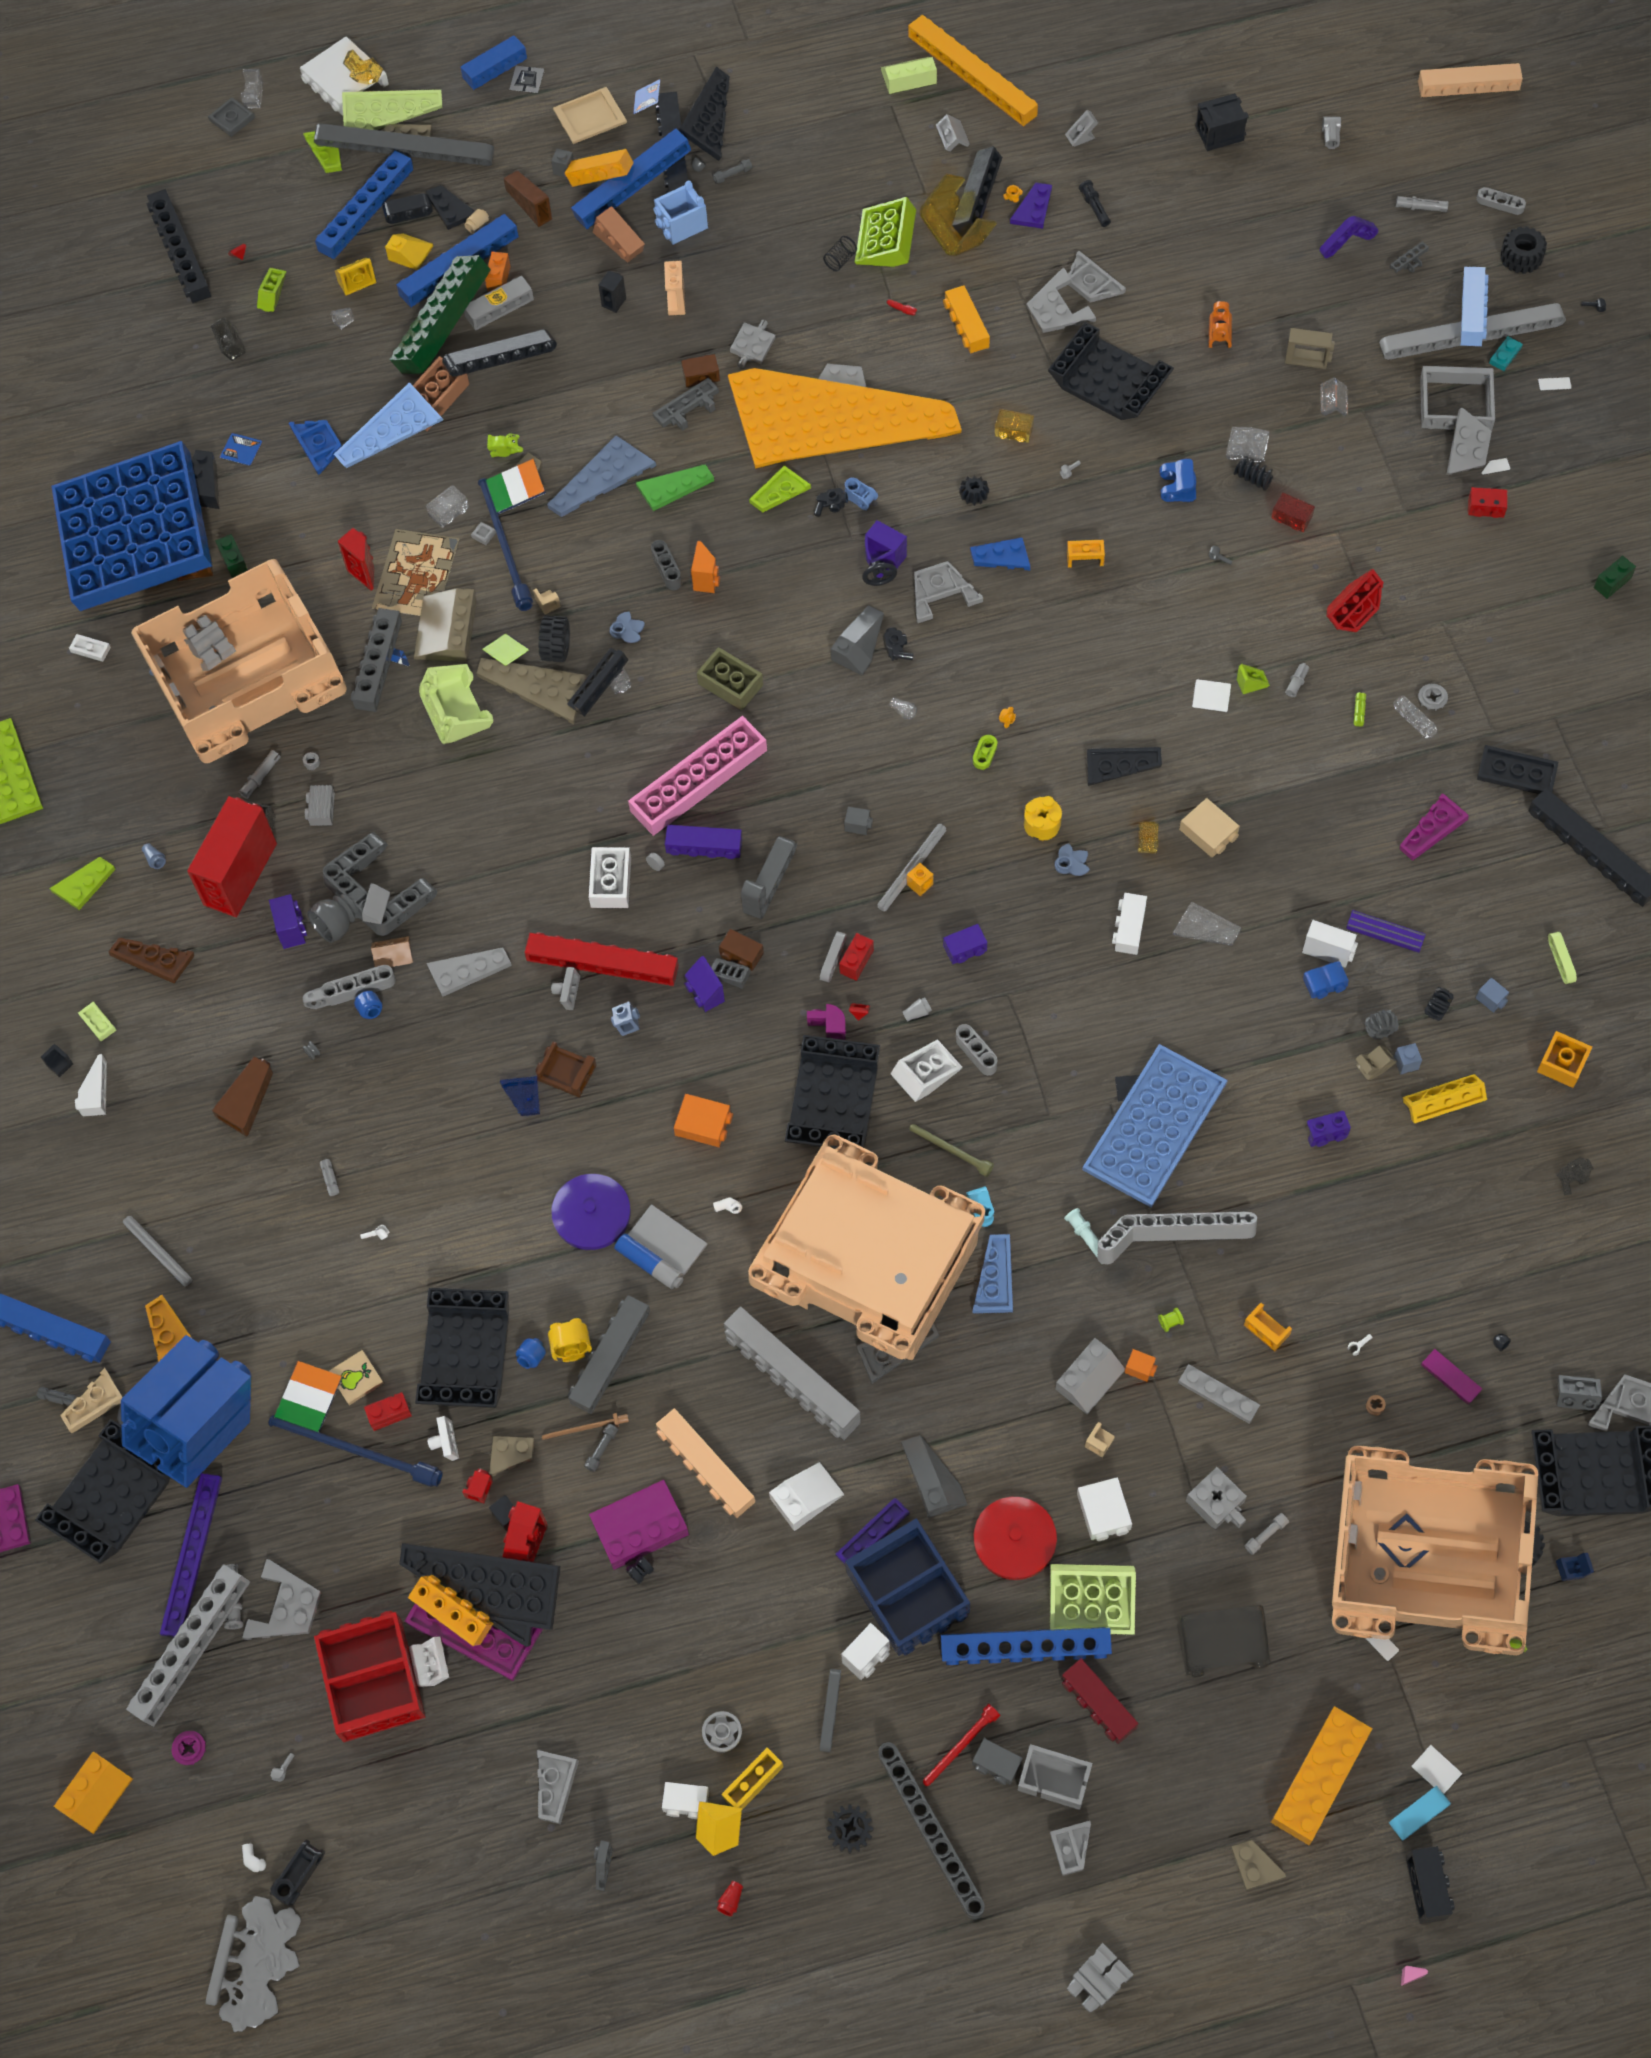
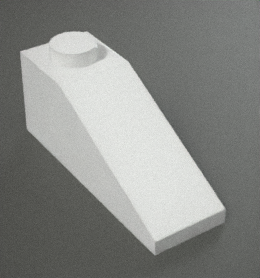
(92, 1093)

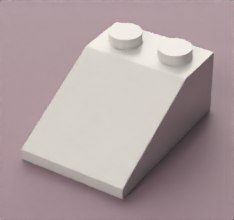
(925, 1070)
(805, 1495)

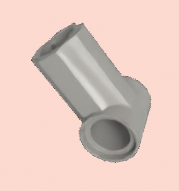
(1331, 129)

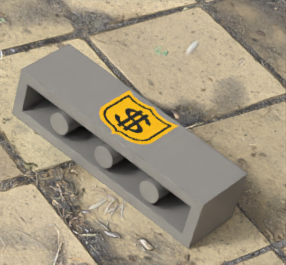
(498, 302)

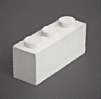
(1129, 923)

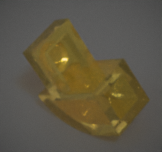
(362, 71)
(1148, 837)

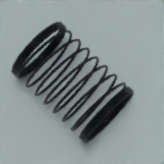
(850, 252)

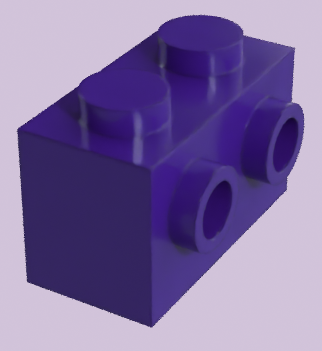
(965, 944)

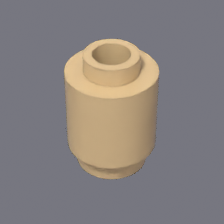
(476, 221)

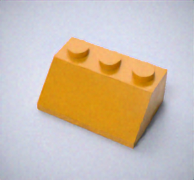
(93, 1792)

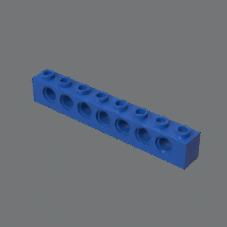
(364, 204)
(1101, 1636)

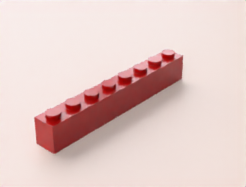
(602, 959)

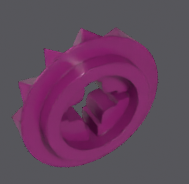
(189, 1738)

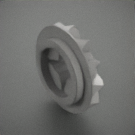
(1437, 691)

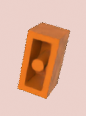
(500, 268)

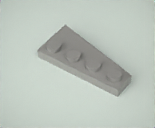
(467, 969)

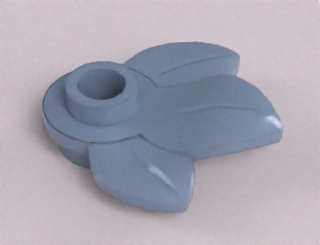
(629, 628)
(1073, 859)

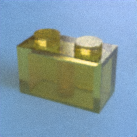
(1014, 425)

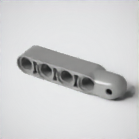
(357, 982)

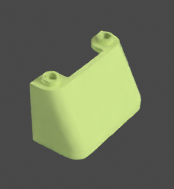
(451, 703)

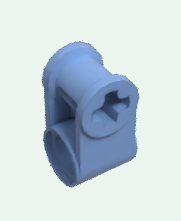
(861, 495)

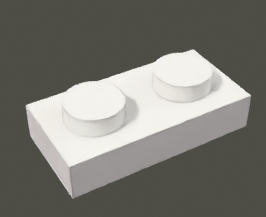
(89, 647)

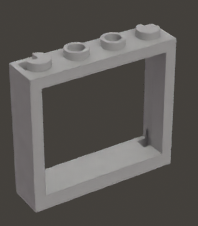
(1456, 375)

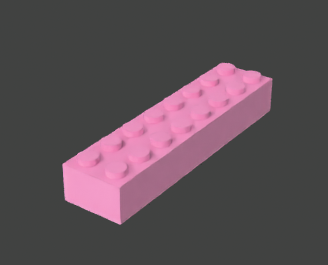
(697, 775)

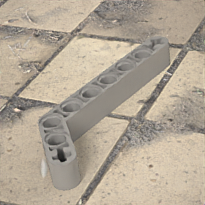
(1174, 1227)

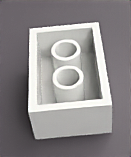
(610, 877)

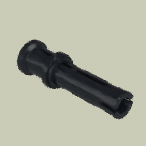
(1092, 198)

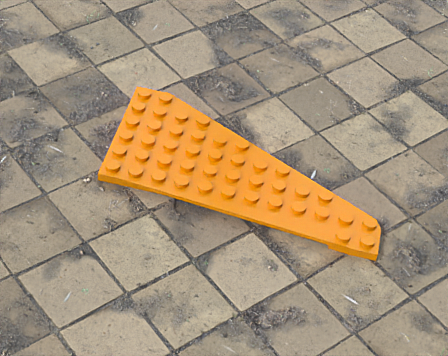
(810, 417)

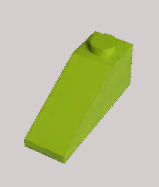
(270, 289)

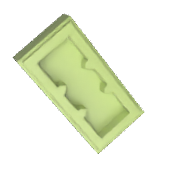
(97, 1021)

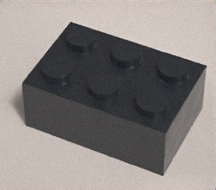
(1429, 1885)

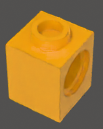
(920, 879)

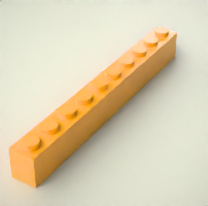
(973, 70)

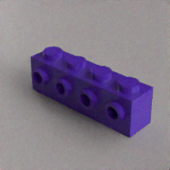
(703, 841)

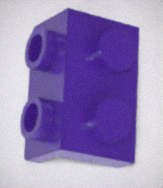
(1328, 1128)

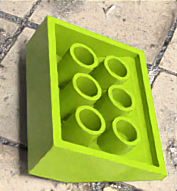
(886, 234)

